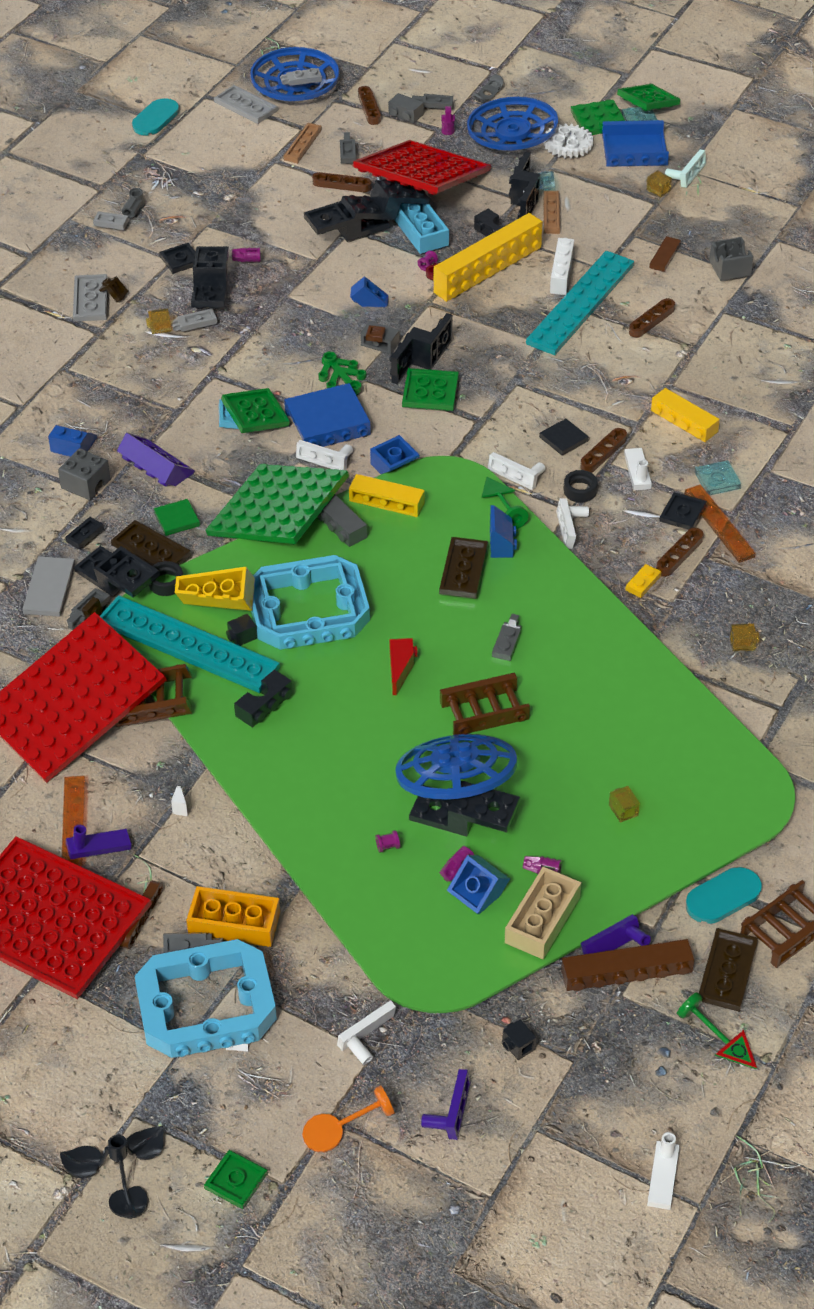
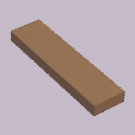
(302, 143)
(551, 212)

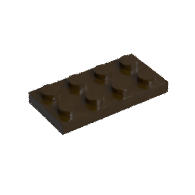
(150, 545)
(463, 567)
(728, 969)

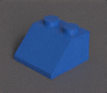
(69, 440)
(392, 454)
(501, 534)
(477, 883)

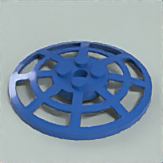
(303, 52)
(512, 128)
(453, 760)

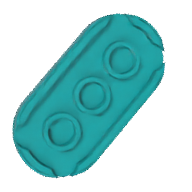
(155, 116)
(723, 895)

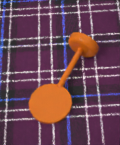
(325, 1131)

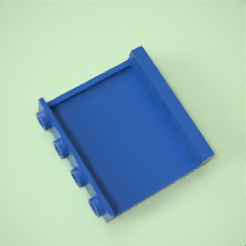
(634, 143)
(328, 415)

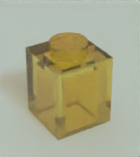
(659, 183)
(159, 321)
(743, 637)
(624, 804)

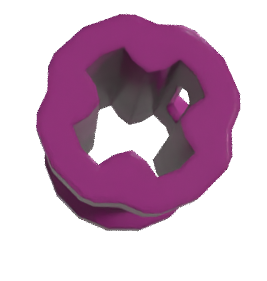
(427, 260)
(387, 841)

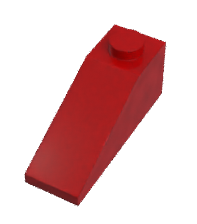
(401, 661)

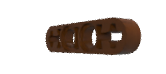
(368, 102)
(358, 184)
(667, 303)
(600, 448)
(682, 553)
(152, 892)

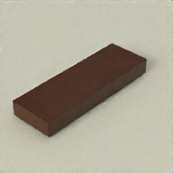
(665, 254)

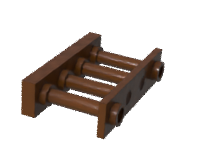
(482, 689)
(162, 708)
(795, 941)

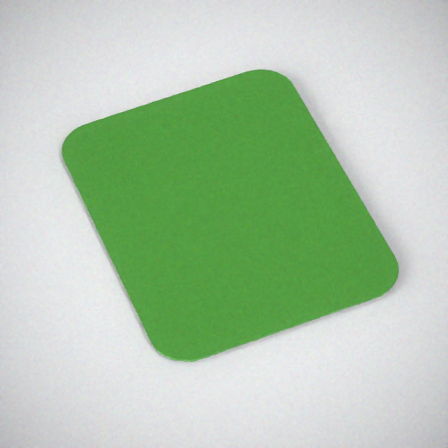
(602, 717)

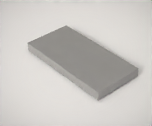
(246, 104)
(88, 301)
(48, 586)

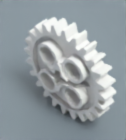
(569, 141)

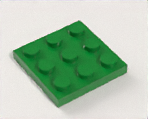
(648, 97)
(593, 114)
(430, 389)
(255, 410)

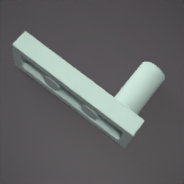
(690, 170)

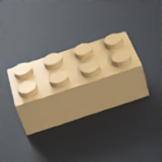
(542, 912)

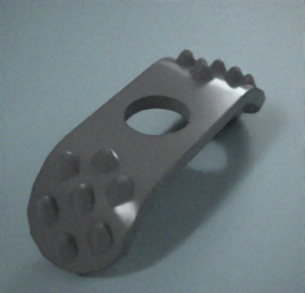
(493, 86)

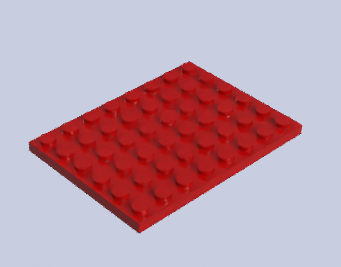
(421, 166)
(74, 696)
(60, 917)

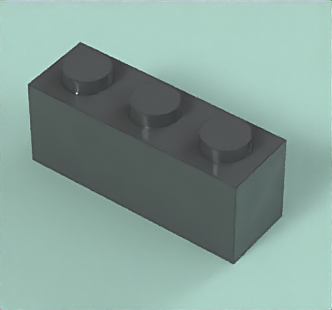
(343, 522)

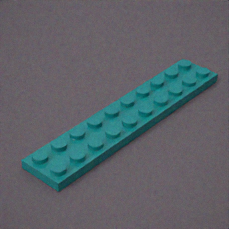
(579, 303)
(188, 643)

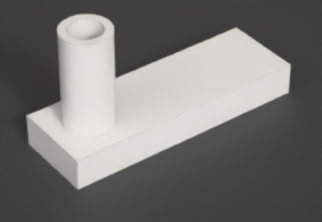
(323, 456)
(637, 468)
(515, 471)
(565, 515)
(352, 1036)
(663, 1172)

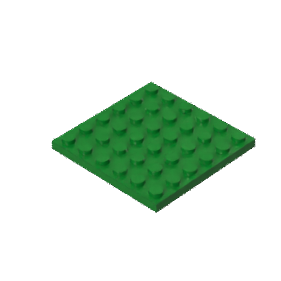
(277, 503)

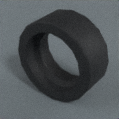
(582, 495)
(167, 588)

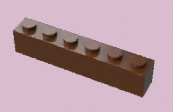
(627, 965)

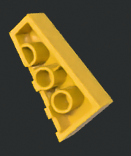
(219, 589)

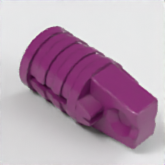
(448, 122)
(246, 255)
(454, 863)
(535, 863)

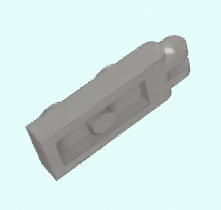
(301, 77)
(194, 320)

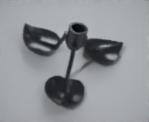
(83, 1163)

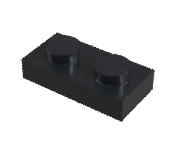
(84, 533)

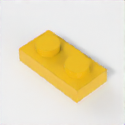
(643, 580)

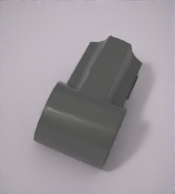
(134, 203)

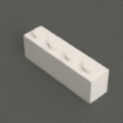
(562, 266)

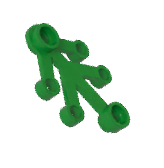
(331, 360)

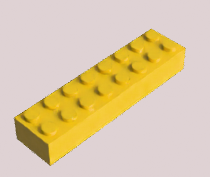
(487, 257)

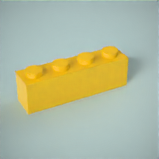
(685, 414)
(386, 495)

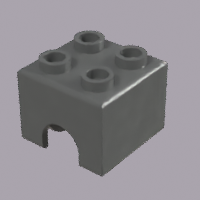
(730, 259)
(83, 473)

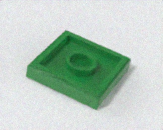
(176, 517)
(235, 1179)

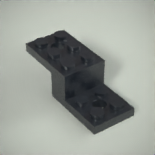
(524, 186)
(384, 200)
(340, 219)
(210, 277)
(421, 348)
(117, 571)
(461, 813)

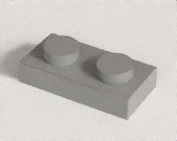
(110, 220)

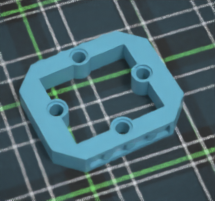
(300, 575)
(213, 1034)

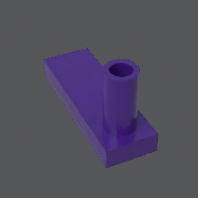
(96, 844)
(616, 936)
(454, 1119)

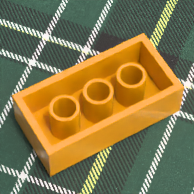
(234, 915)

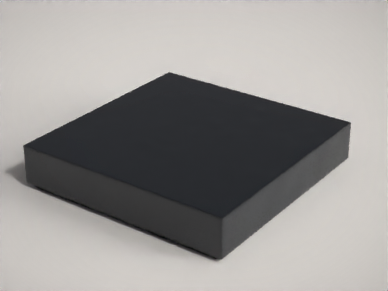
(178, 257)
(564, 436)
(683, 511)

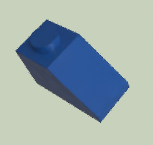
(368, 294)

